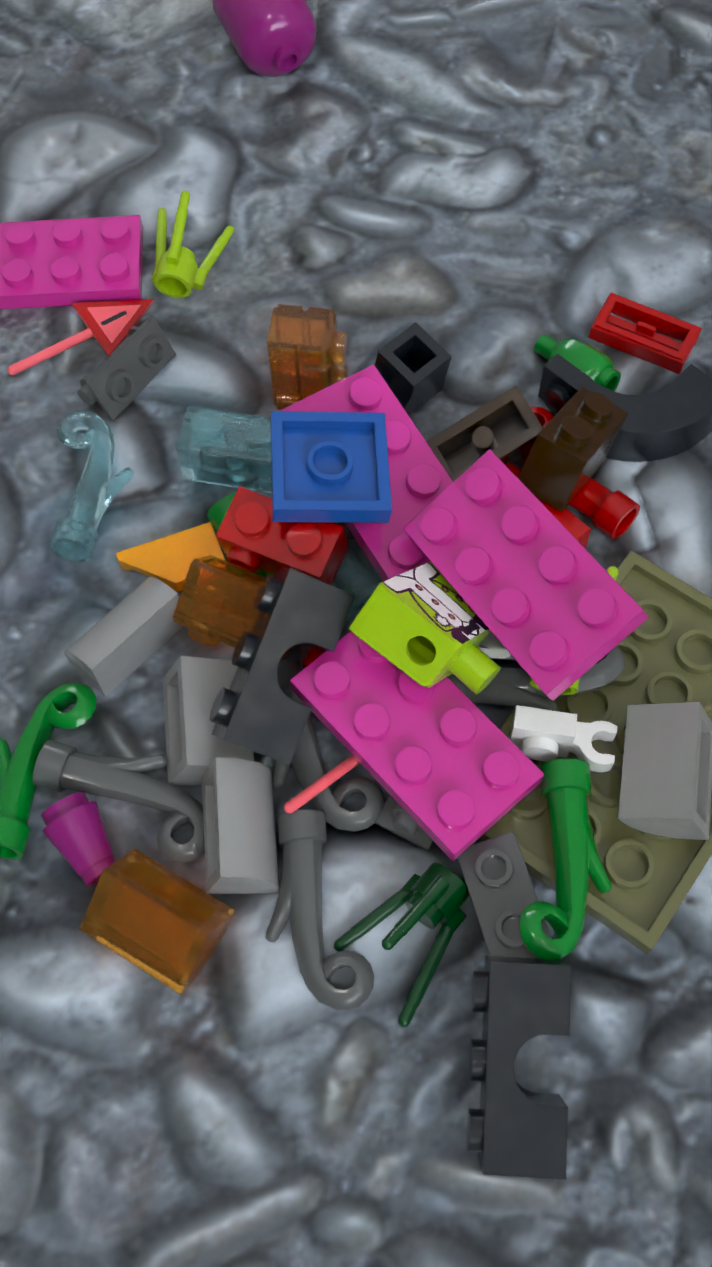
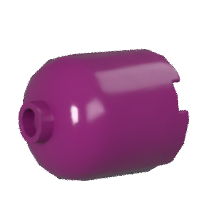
(268, 34)

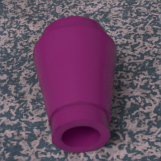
(79, 835)

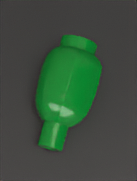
(584, 357)

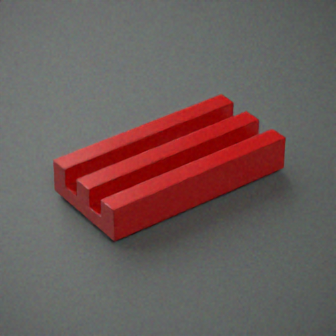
(642, 338)

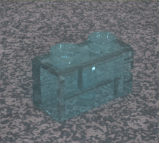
(225, 449)

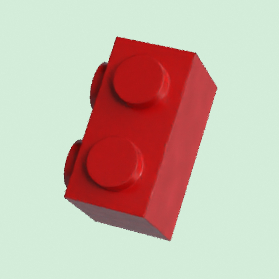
(259, 544)

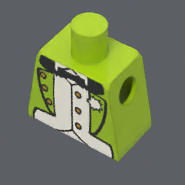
(426, 629)

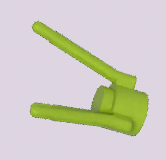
(176, 268)

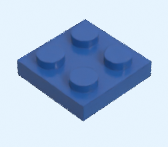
(329, 467)

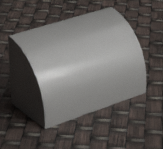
(126, 635)
(188, 700)
(667, 770)
(239, 828)

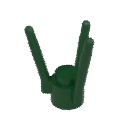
(431, 901)

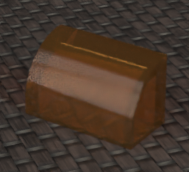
(156, 919)

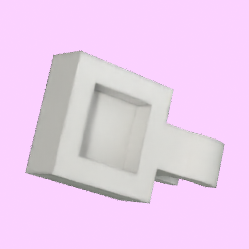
(553, 734)

